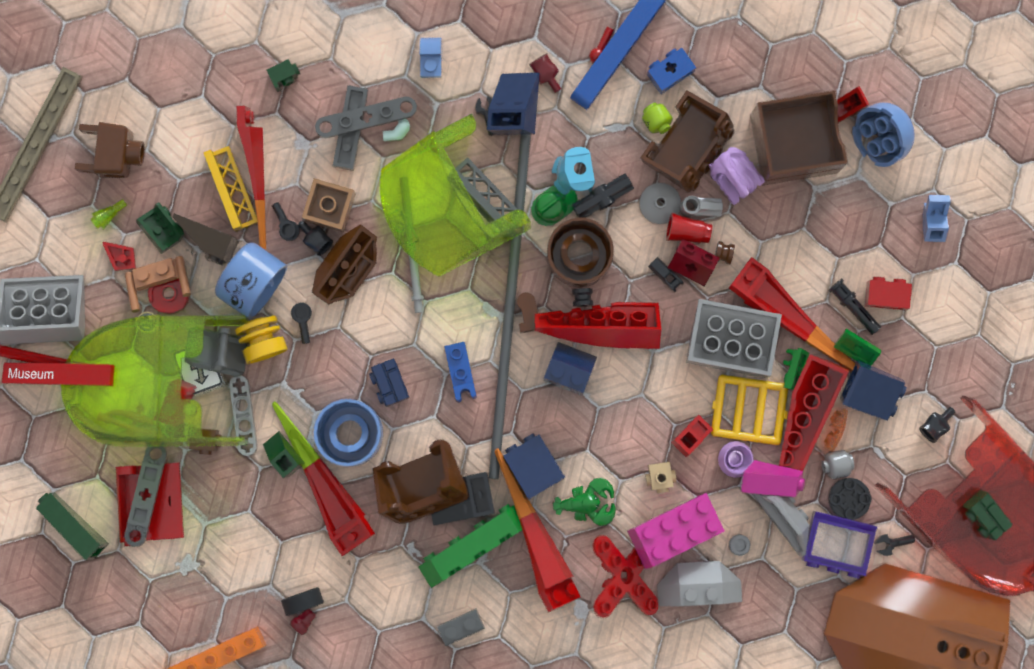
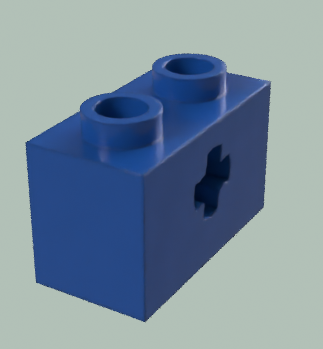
(665, 80)

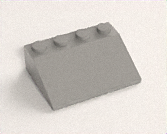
(42, 309)
(734, 338)

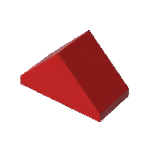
(851, 104)

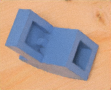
(430, 57)
(935, 218)

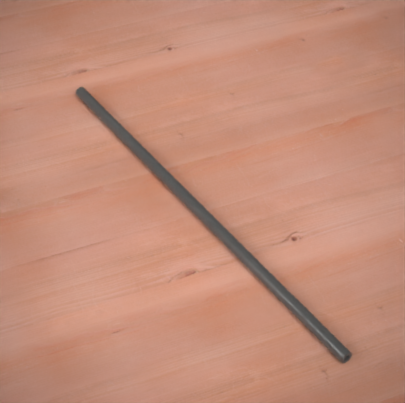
(509, 309)

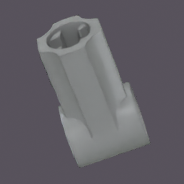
(703, 207)

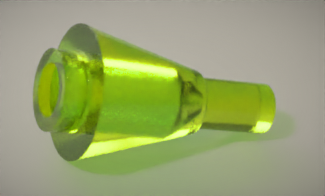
(104, 216)

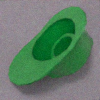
(552, 206)

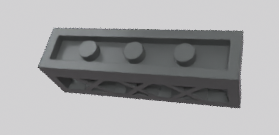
(483, 206)

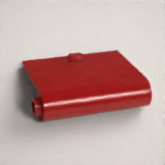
(166, 518)

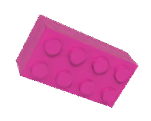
(675, 531)

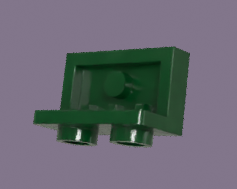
(160, 228)

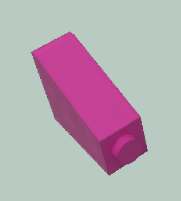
(772, 480)

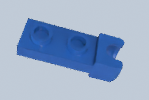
(460, 370)

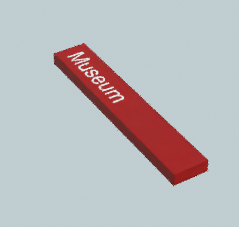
(58, 374)

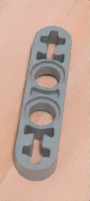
(243, 415)

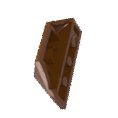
(346, 266)

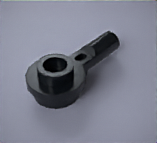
(289, 229)
(302, 313)

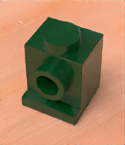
(283, 74)

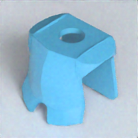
(567, 177)

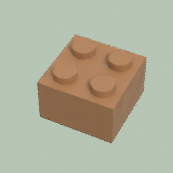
(328, 205)

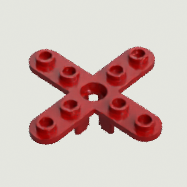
(617, 587)

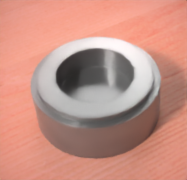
(739, 545)

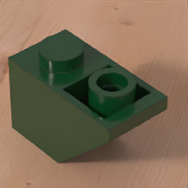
(282, 455)

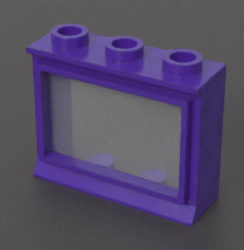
(839, 544)

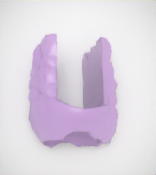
(735, 174)

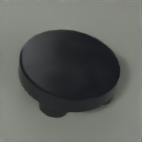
(849, 498)

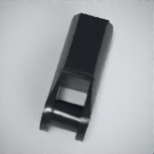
(663, 272)

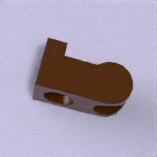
(527, 305)

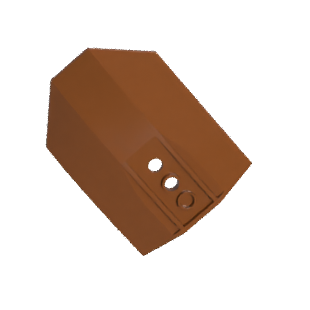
(901, 615)

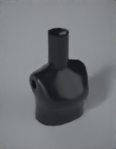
(315, 238)
(936, 425)

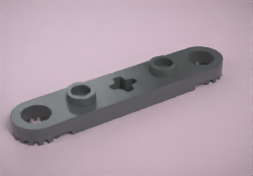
(350, 120)
(141, 510)

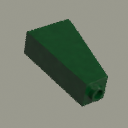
(71, 526)

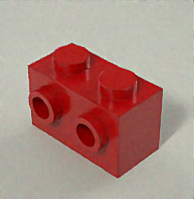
(888, 294)

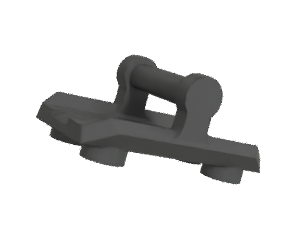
(220, 353)

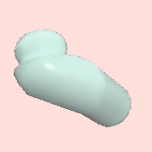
(399, 132)

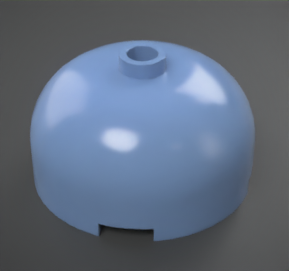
(893, 131)

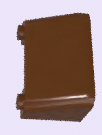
(420, 485)

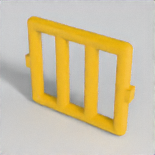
(742, 383)

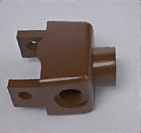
(113, 151)

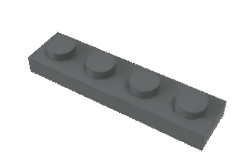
(348, 143)

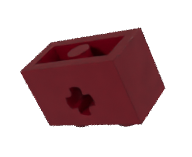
(693, 262)

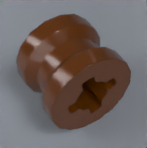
(725, 252)

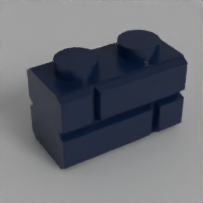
(390, 383)

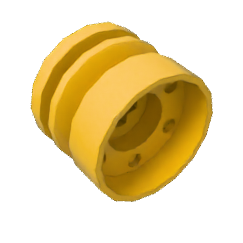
(261, 339)

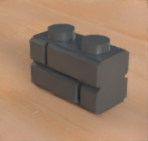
(461, 627)

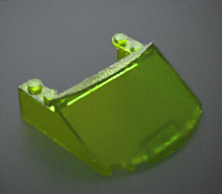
(432, 208)

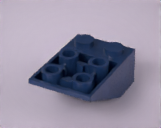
(514, 105)

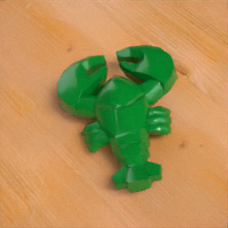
(587, 503)

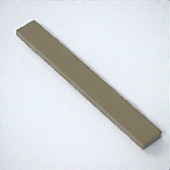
(37, 140)

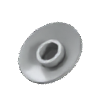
(650, 208)

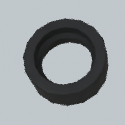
(302, 601)

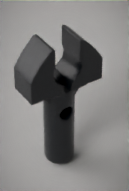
(479, 109)
(893, 543)

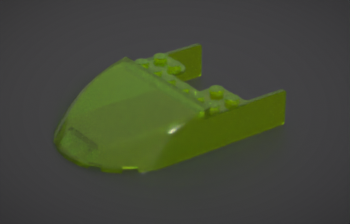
(145, 397)

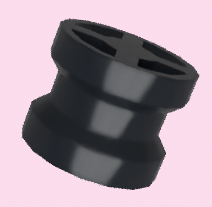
(582, 297)

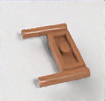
(154, 275)

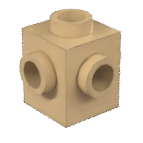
(652, 477)

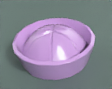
(735, 458)

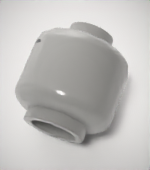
(838, 464)

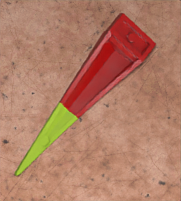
(339, 511)

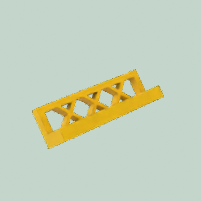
(222, 187)

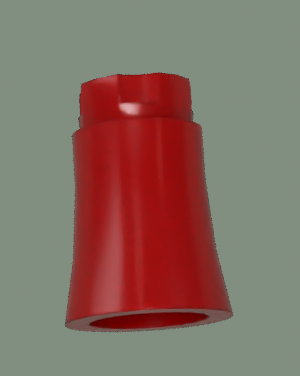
(688, 229)

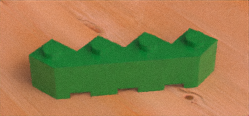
(471, 547)

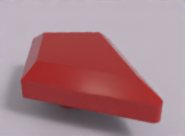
(120, 256)

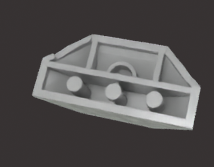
(787, 519)
(699, 585)

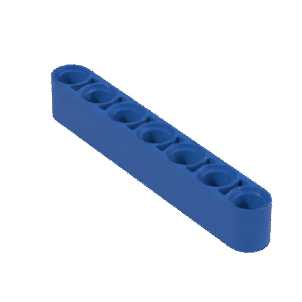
(615, 52)

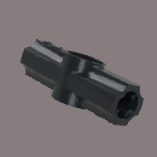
(603, 196)

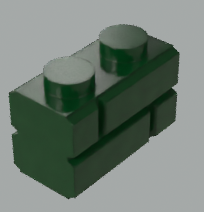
(987, 515)

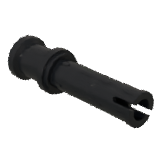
(848, 299)

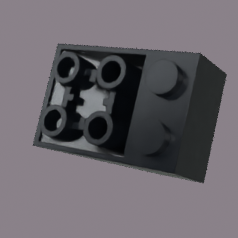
(478, 502)

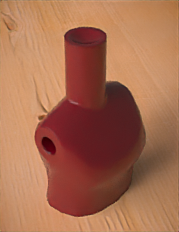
(547, 71)

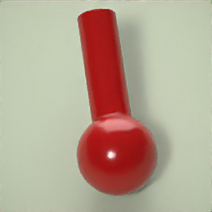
(594, 54)

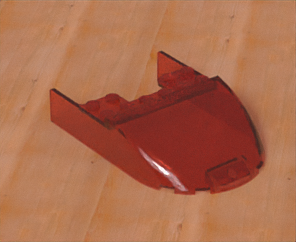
(1008, 476)

